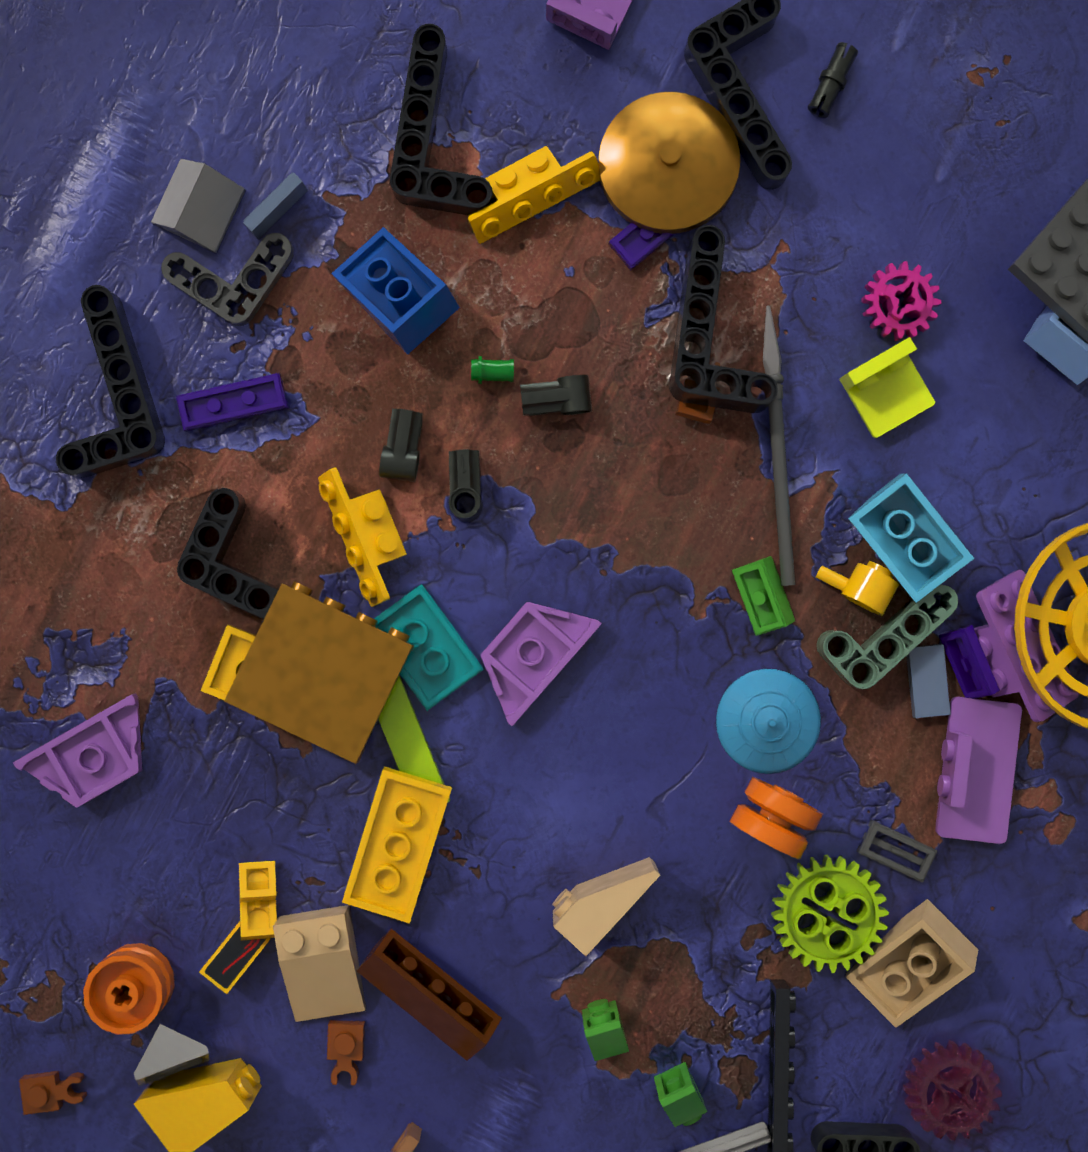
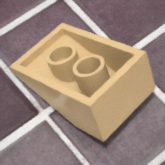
(599, 903)
(319, 963)
(914, 964)

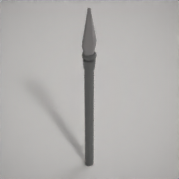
(772, 367)

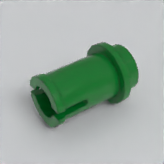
(492, 370)

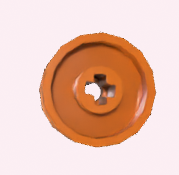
(777, 814)
(128, 988)

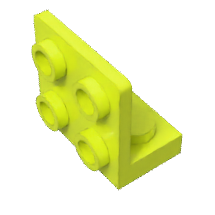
(888, 389)

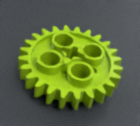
(814, 940)

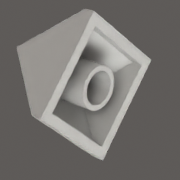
(198, 204)
(169, 1054)

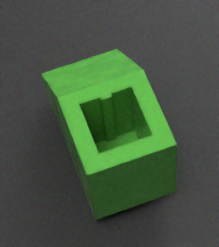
(604, 1029)

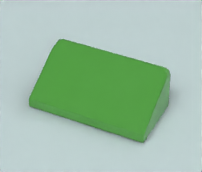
(763, 596)

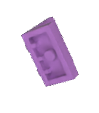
(589, 19)

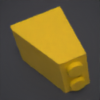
(198, 1102)

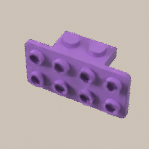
(1000, 649)
(978, 770)

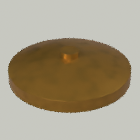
(669, 162)

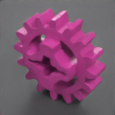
(888, 295)

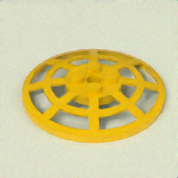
(1073, 619)

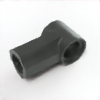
(567, 395)
(400, 456)
(465, 481)

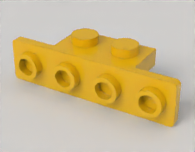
(531, 188)
(366, 531)

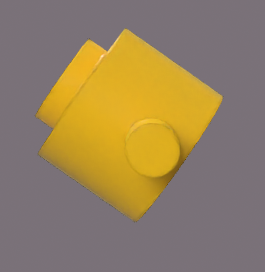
(867, 587)

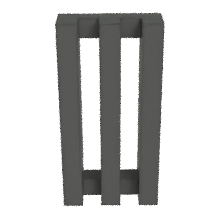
(869, 838)

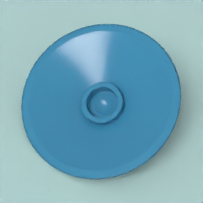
(768, 721)

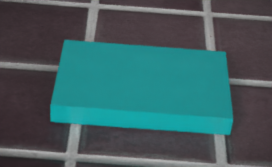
(439, 656)

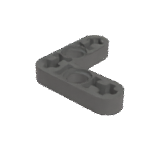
(230, 293)

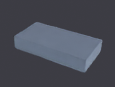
(275, 205)
(928, 681)

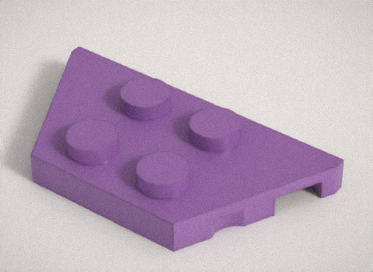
(532, 653)
(90, 755)

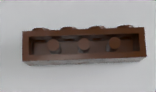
(429, 995)

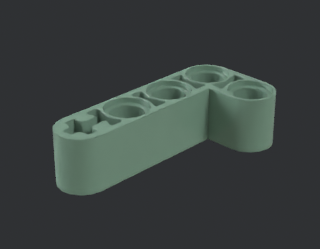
(892, 630)

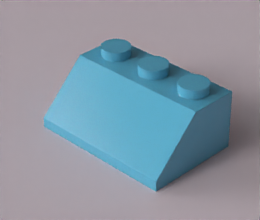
(910, 537)

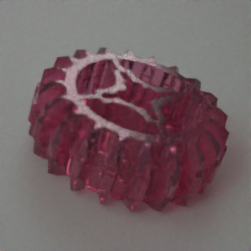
(938, 1114)

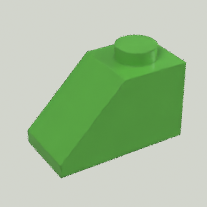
(680, 1095)

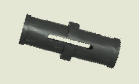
(832, 80)

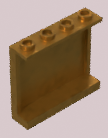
(319, 671)

